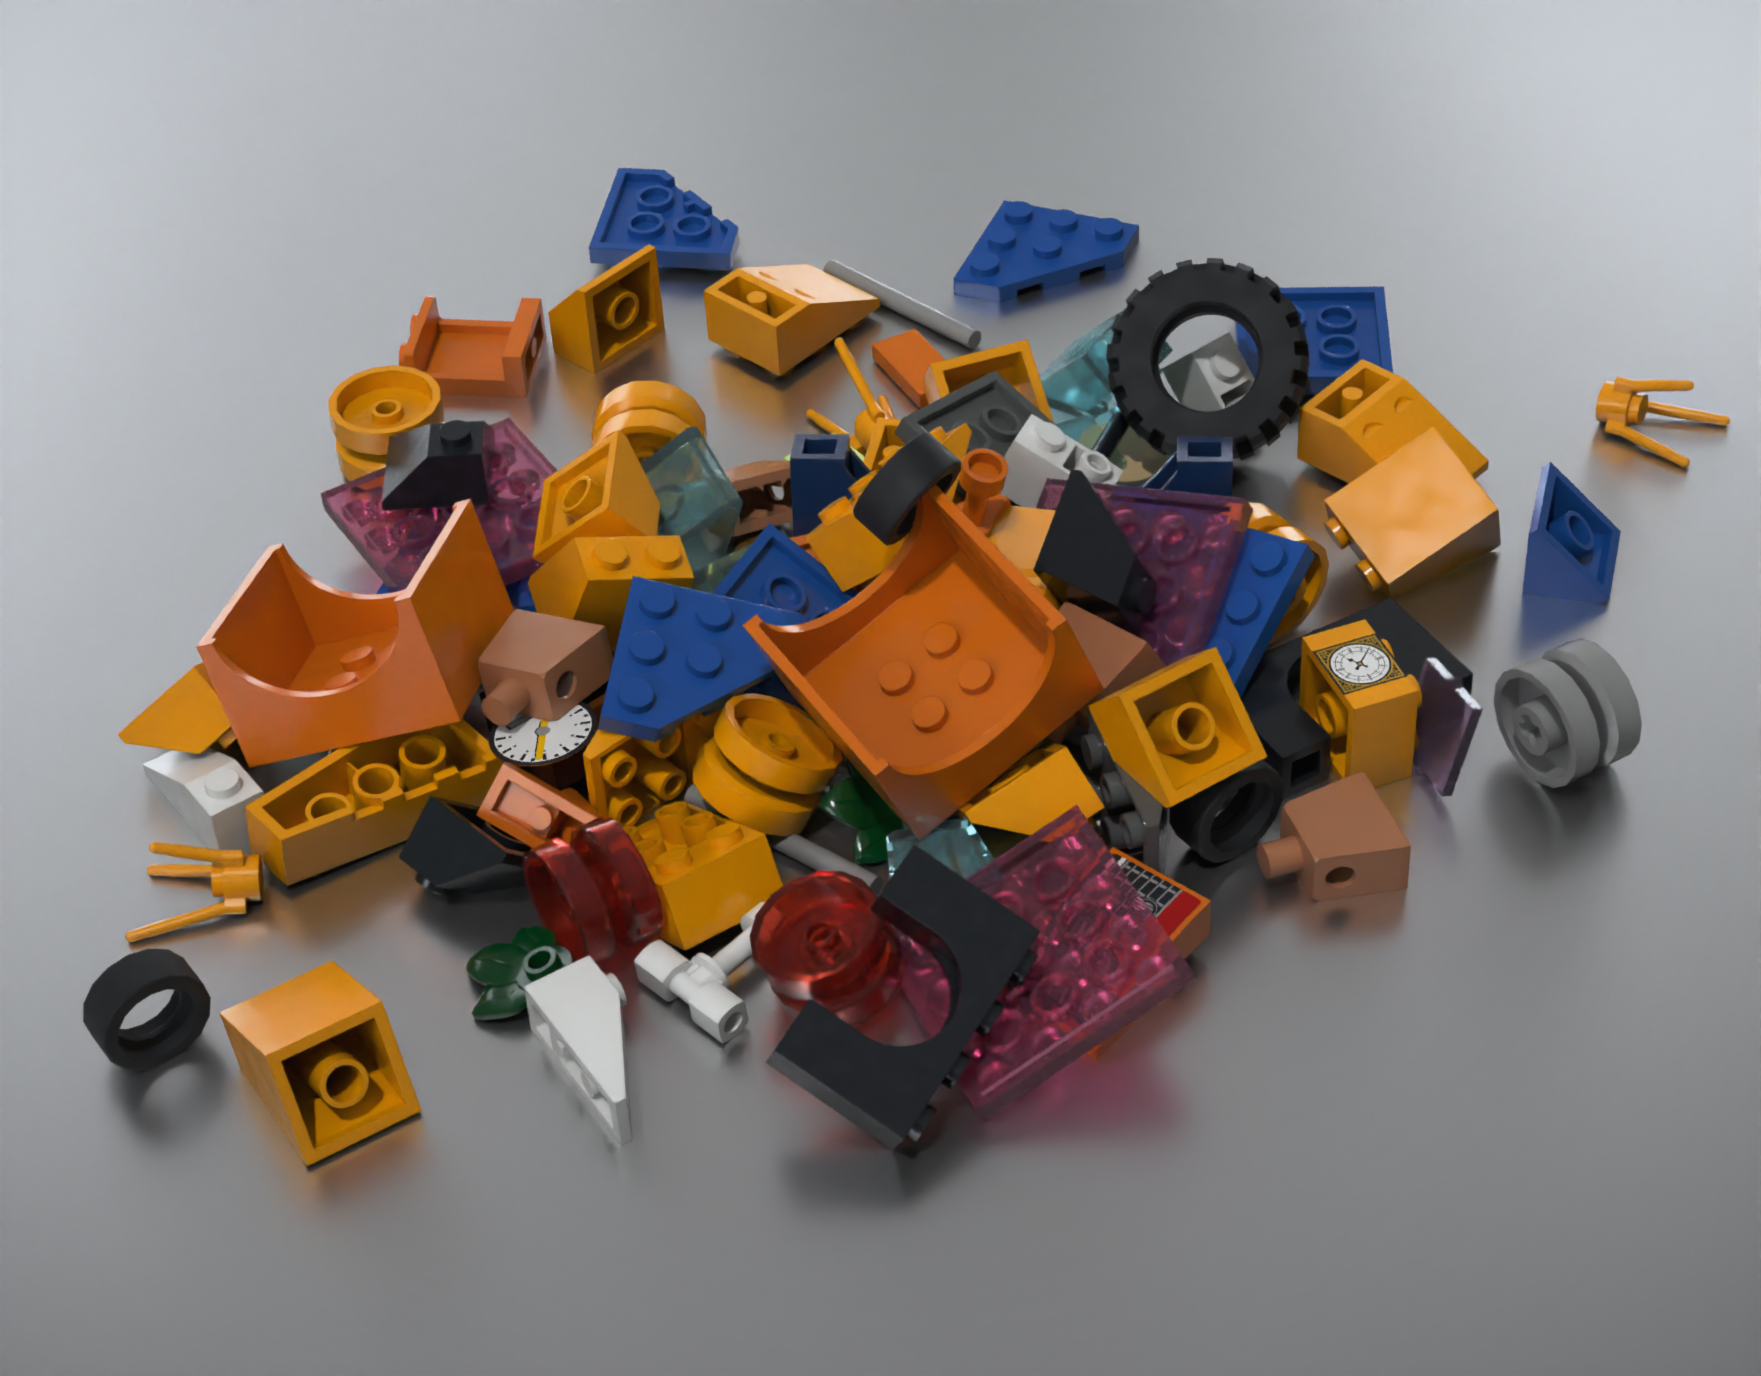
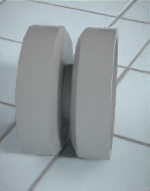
(1567, 713)

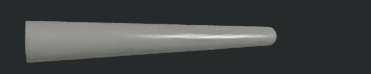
(907, 306)
(802, 849)

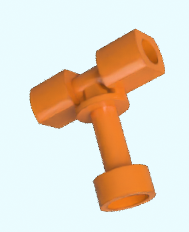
(983, 479)

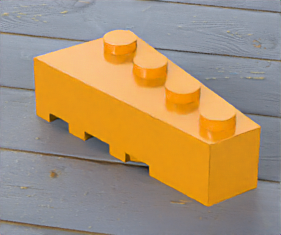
(366, 798)

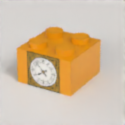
(1361, 702)

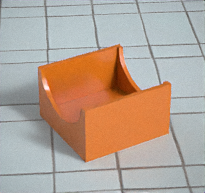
(341, 668)
(935, 668)

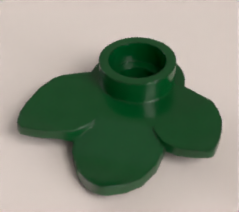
(862, 808)
(511, 966)

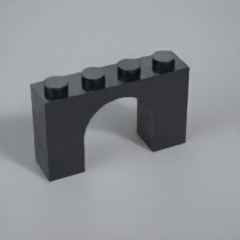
(1289, 735)
(887, 1085)

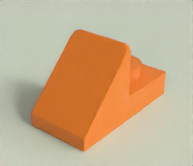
(533, 808)

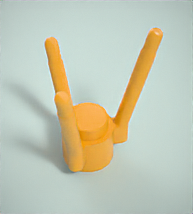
(1622, 405)
(866, 419)
(232, 876)

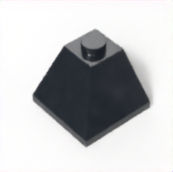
(439, 466)
(1094, 559)
(462, 851)

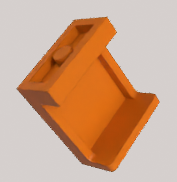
(477, 354)

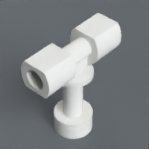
(701, 980)

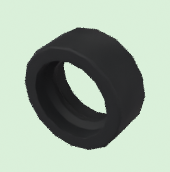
(891, 497)
(1240, 823)
(129, 983)

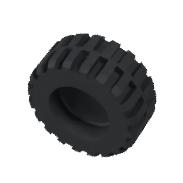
(1196, 292)

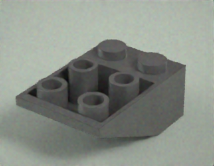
(1130, 815)

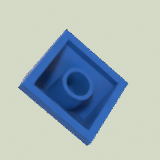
(1569, 544)

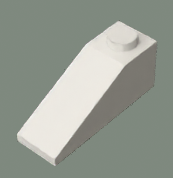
(208, 794)
(583, 1028)

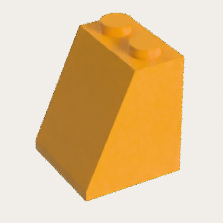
(1413, 517)
(594, 575)
(322, 1060)

